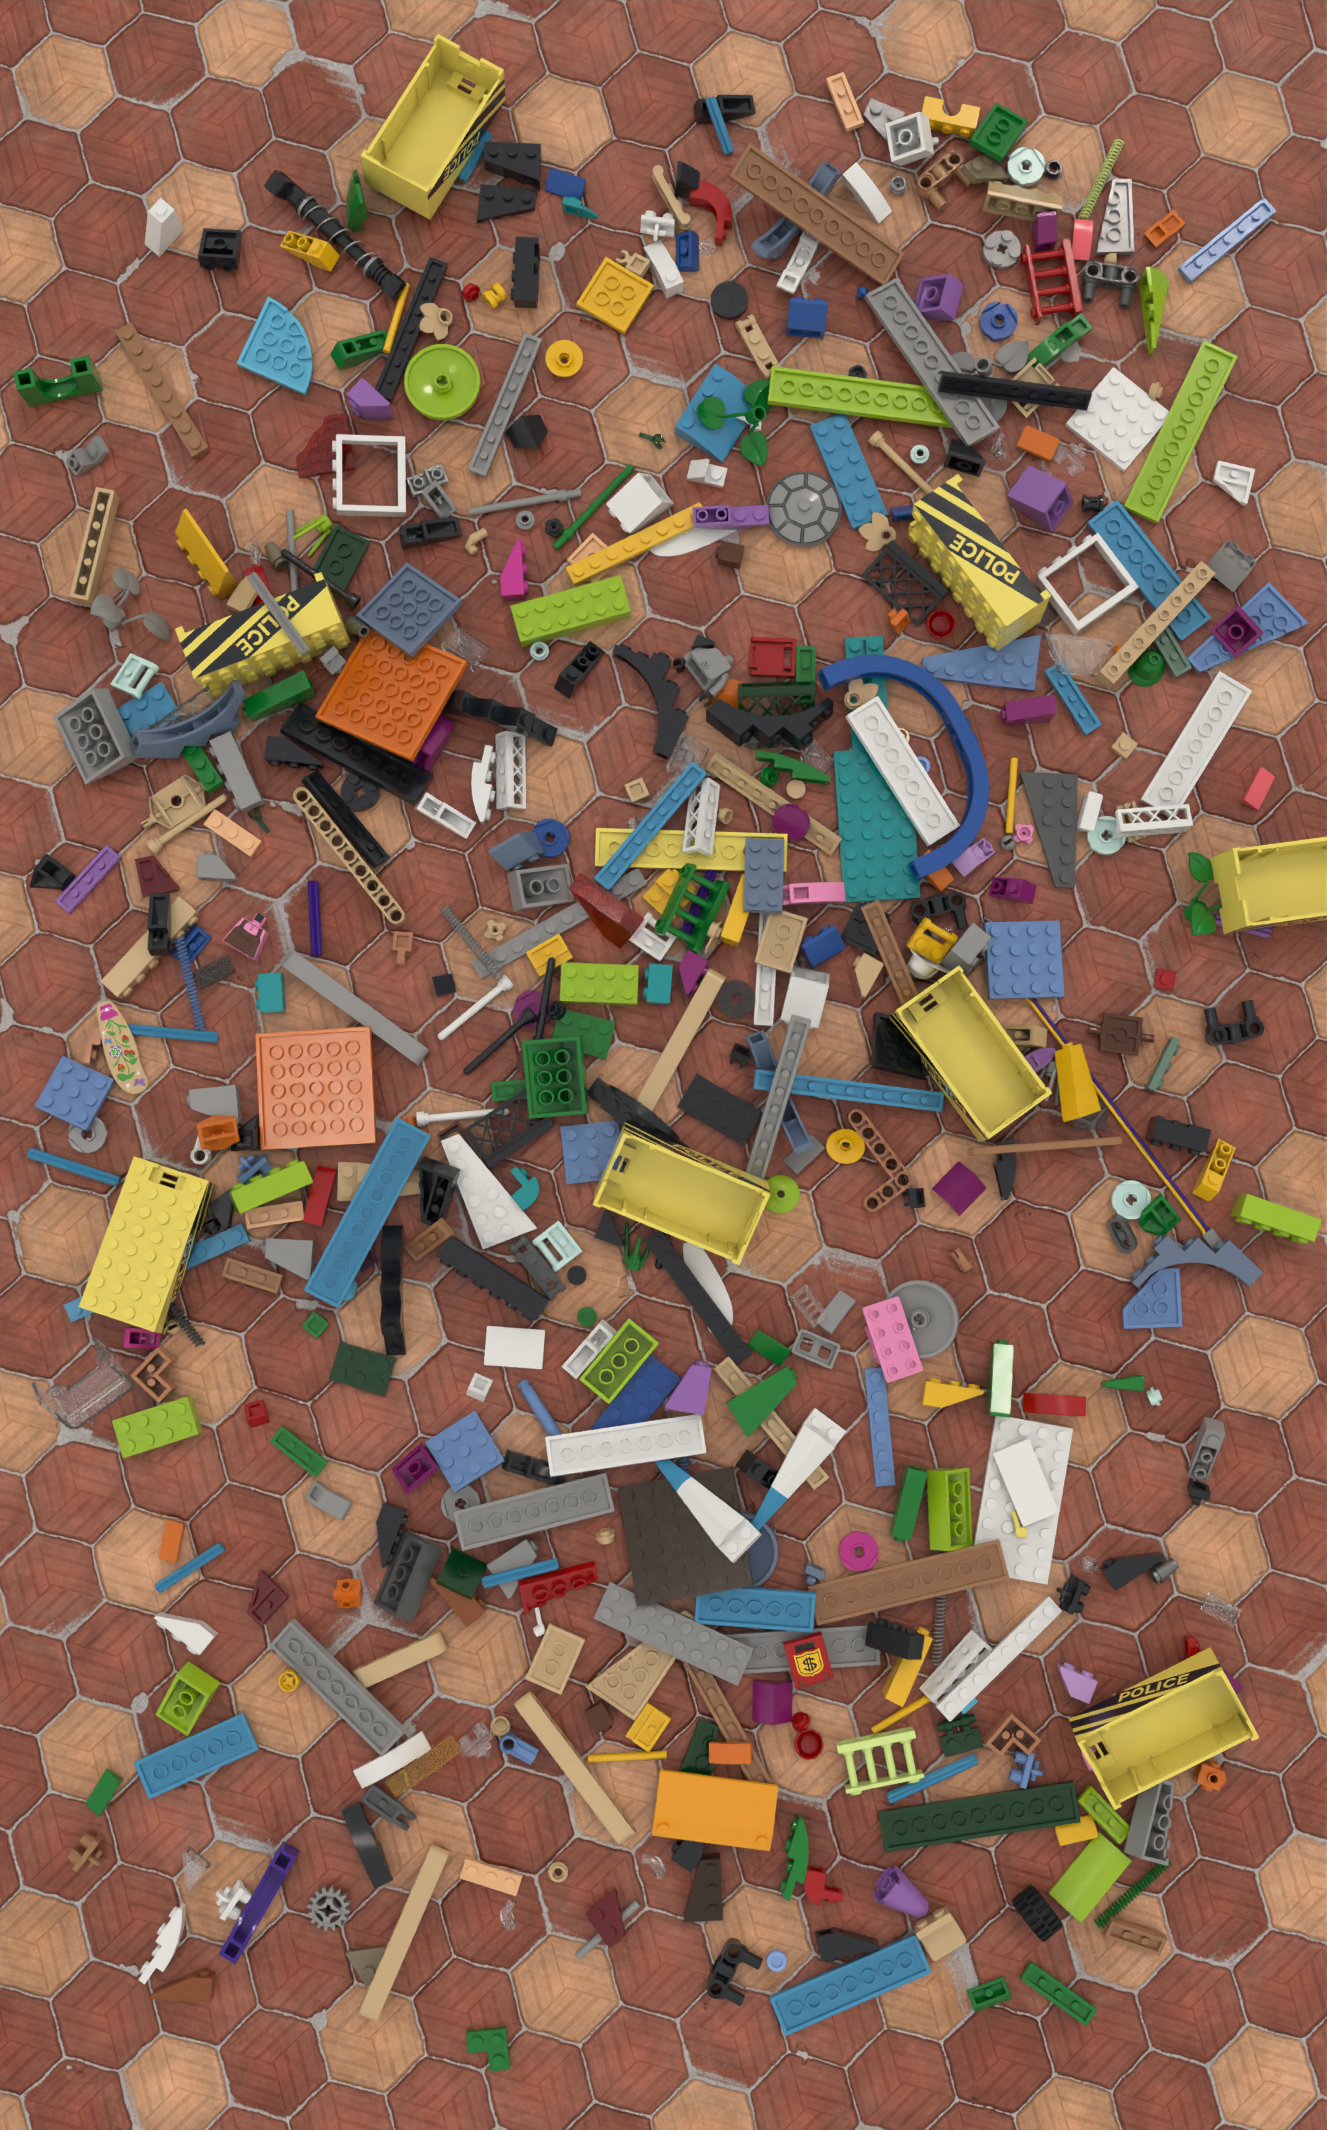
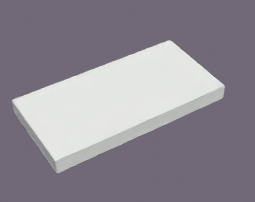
(1025, 1482)

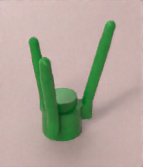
(634, 1261)

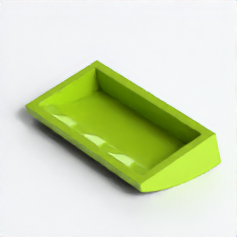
(1089, 1876)

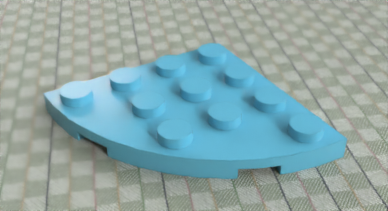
(279, 349)

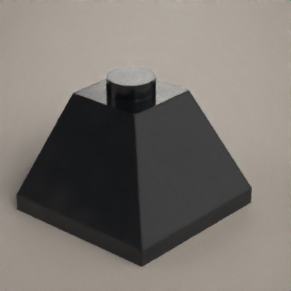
(964, 458)

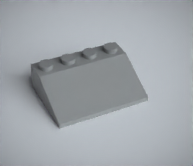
(95, 735)

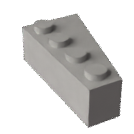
(1150, 1824)

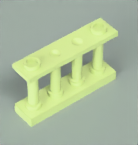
(866, 1744)

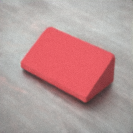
(1258, 788)

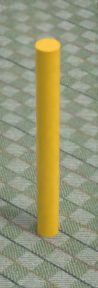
(395, 320)
(1011, 795)
(900, 1714)
(631, 1756)

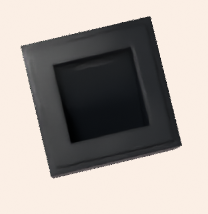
(703, 642)
(444, 984)

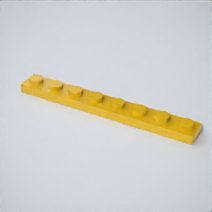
(631, 546)

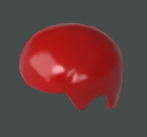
(941, 624)
(808, 1744)

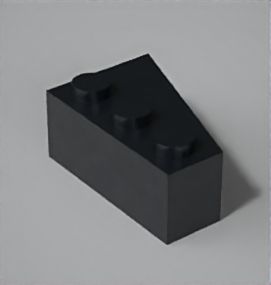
(515, 161)
(526, 272)
(1177, 1135)
(436, 1189)
(895, 1639)

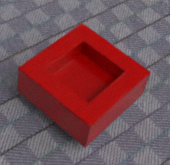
(1164, 979)

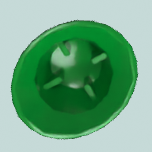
(1147, 668)

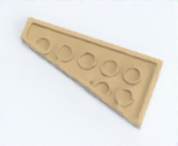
(634, 1677)

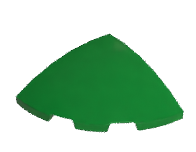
(355, 204)

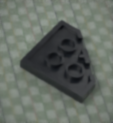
(891, 1050)

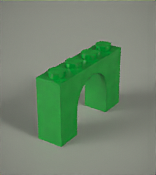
(37, 391)

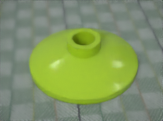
(790, 1198)

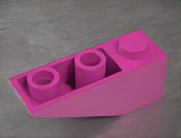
(512, 577)

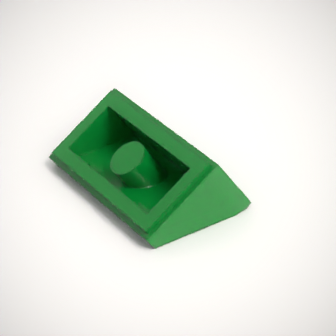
(768, 1347)
(103, 1792)
(989, 1994)

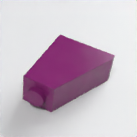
(1029, 711)
(434, 743)

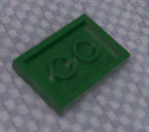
(341, 556)
(362, 1368)

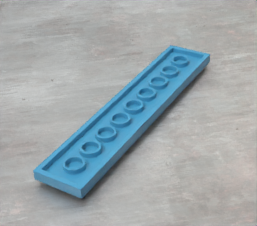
(367, 1212)

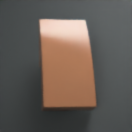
(91, 1052)

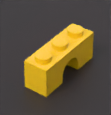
(961, 124)

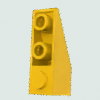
(310, 250)
(1214, 1171)
(943, 1395)

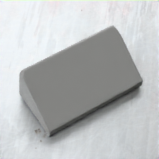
(800, 1160)

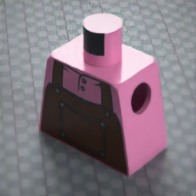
(248, 937)

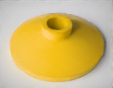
(564, 350)
(845, 1153)

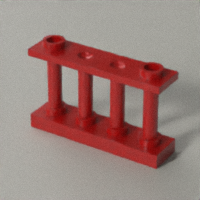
(1066, 270)

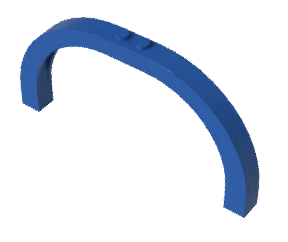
(958, 728)

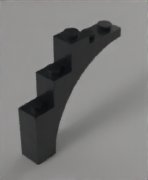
(665, 693)
(495, 713)
(769, 730)
(392, 1290)

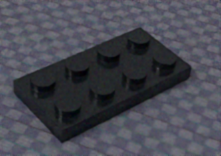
(720, 1109)

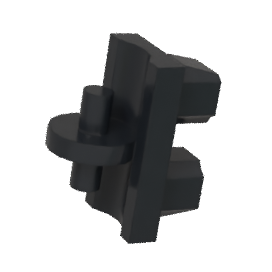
(1071, 1593)

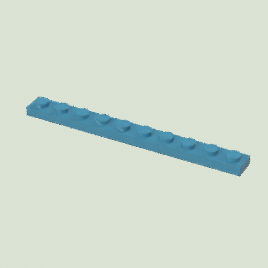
(856, 1091)
(202, 1252)

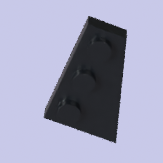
(503, 201)

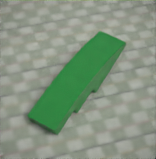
(799, 770)

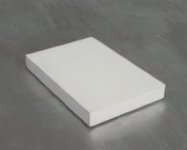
(514, 1347)

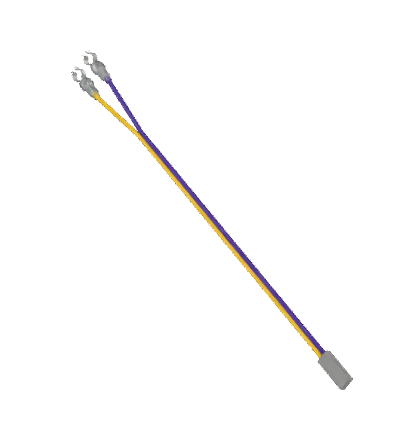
(1209, 1236)

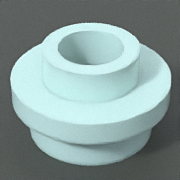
(919, 459)
(539, 645)
(1154, 1396)

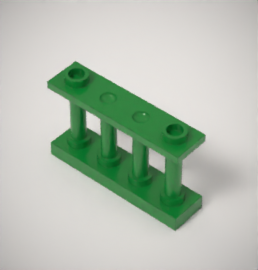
(709, 908)

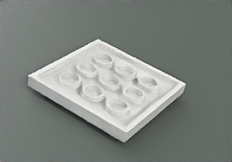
(1118, 420)

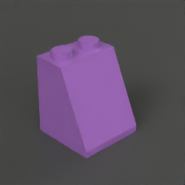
(1041, 498)
(691, 1390)

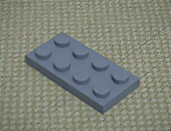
(763, 876)

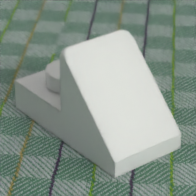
(705, 473)

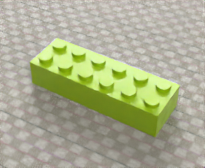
(571, 611)

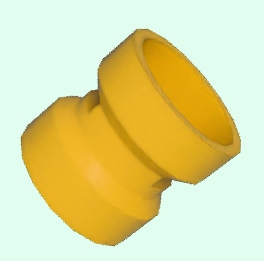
(494, 295)
(286, 1681)

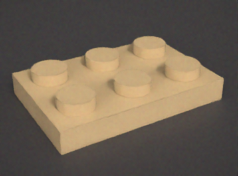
(781, 941)
(555, 1658)

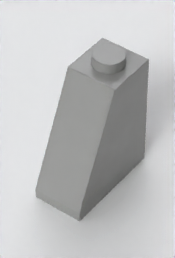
(217, 1101)
(291, 1254)
(517, 1556)

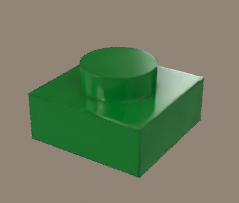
(315, 1324)

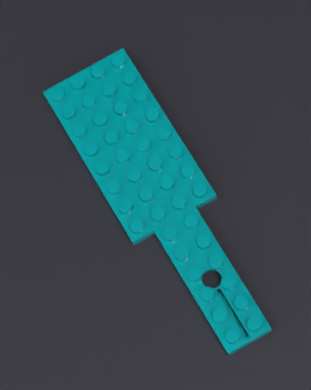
(871, 822)

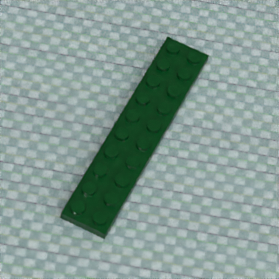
(979, 1816)

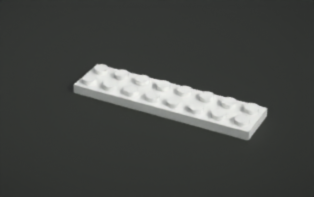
(1197, 743)
(902, 771)
(625, 1445)

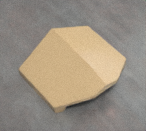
(242, 596)

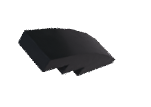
(367, 1845)

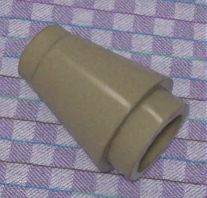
(274, 554)

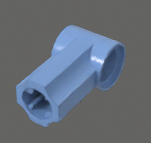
(520, 1748)

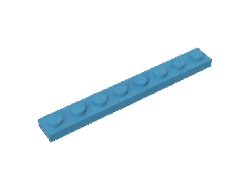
(650, 826)

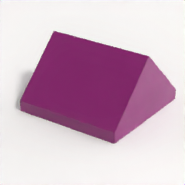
(1236, 631)
(959, 1188)
(415, 1468)
(772, 1701)

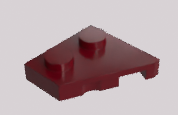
(154, 877)
(266, 1599)
(607, 1919)

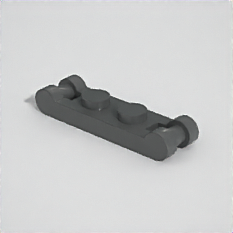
(537, 1267)

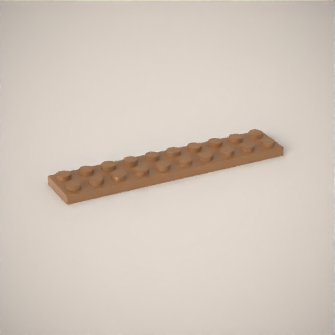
(815, 215)
(909, 1582)

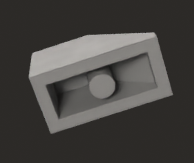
(213, 868)

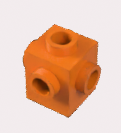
(348, 1593)
(1209, 1775)

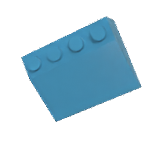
(715, 442)

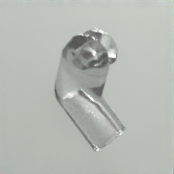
(254, 548)
(506, 1915)

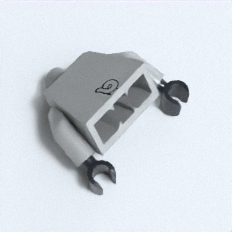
(708, 668)

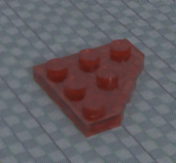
(318, 454)

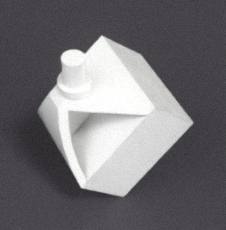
(910, 138)

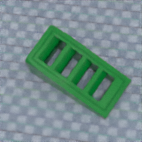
(1133, 1383)

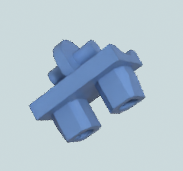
(260, 1163)
(1022, 1776)

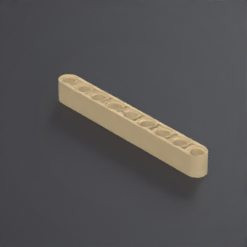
(345, 848)
(681, 1039)
(575, 1767)
(403, 1932)

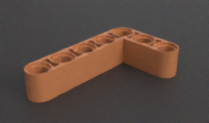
(881, 1159)

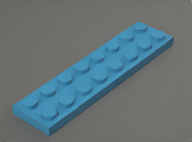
(1146, 566)
(850, 1984)

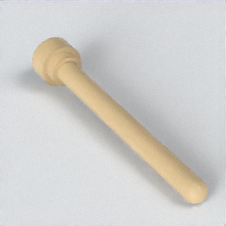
(878, 441)
(156, 844)

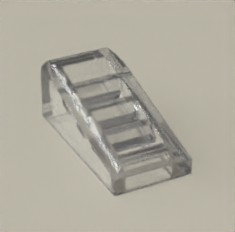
(799, 1303)

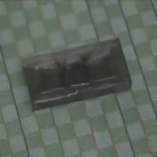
(214, 972)

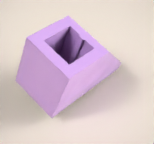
(973, 857)
(1076, 1683)

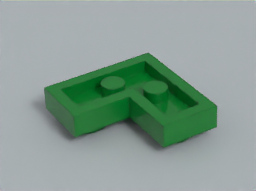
(491, 2040)

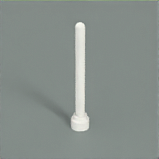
(503, 985)
(424, 1118)

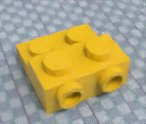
(661, 891)

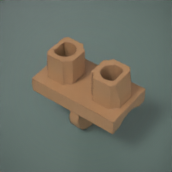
(90, 1843)

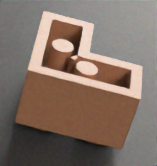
(151, 1377)
(1009, 1730)

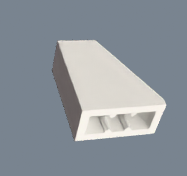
(162, 227)

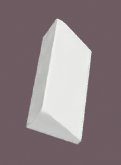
(1089, 812)

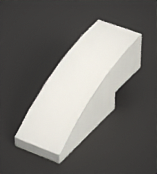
(866, 193)
(445, 815)
(589, 1349)

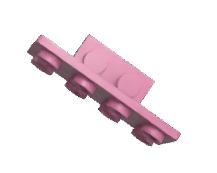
(891, 1339)

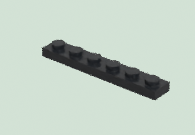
(345, 819)

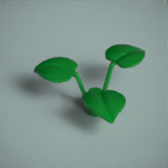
(754, 445)
(1201, 920)

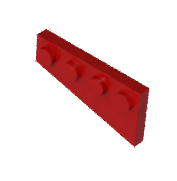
(544, 1587)

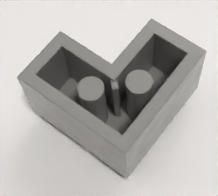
(966, 949)

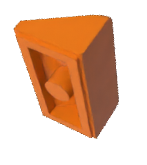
(1038, 443)
(172, 1540)

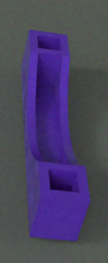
(259, 1902)

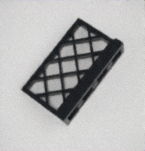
(916, 571)
(515, 1143)

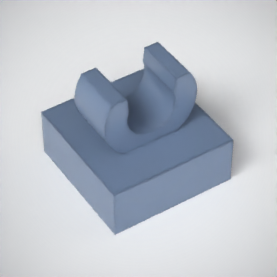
(813, 1572)

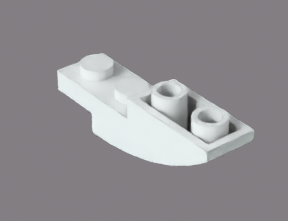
(481, 791)
(168, 1942)

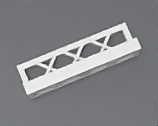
(507, 769)
(705, 817)
(1152, 828)
(954, 1666)

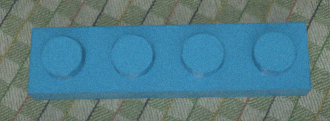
(1073, 700)

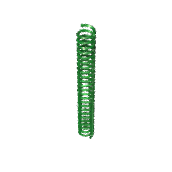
(1134, 1891)

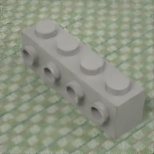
(236, 772)

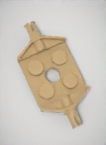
(169, 816)

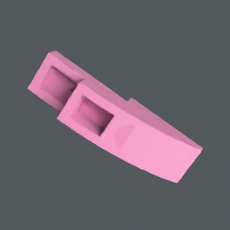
(813, 893)

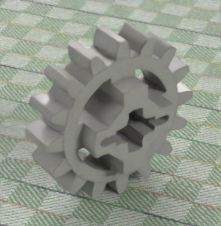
(337, 1908)

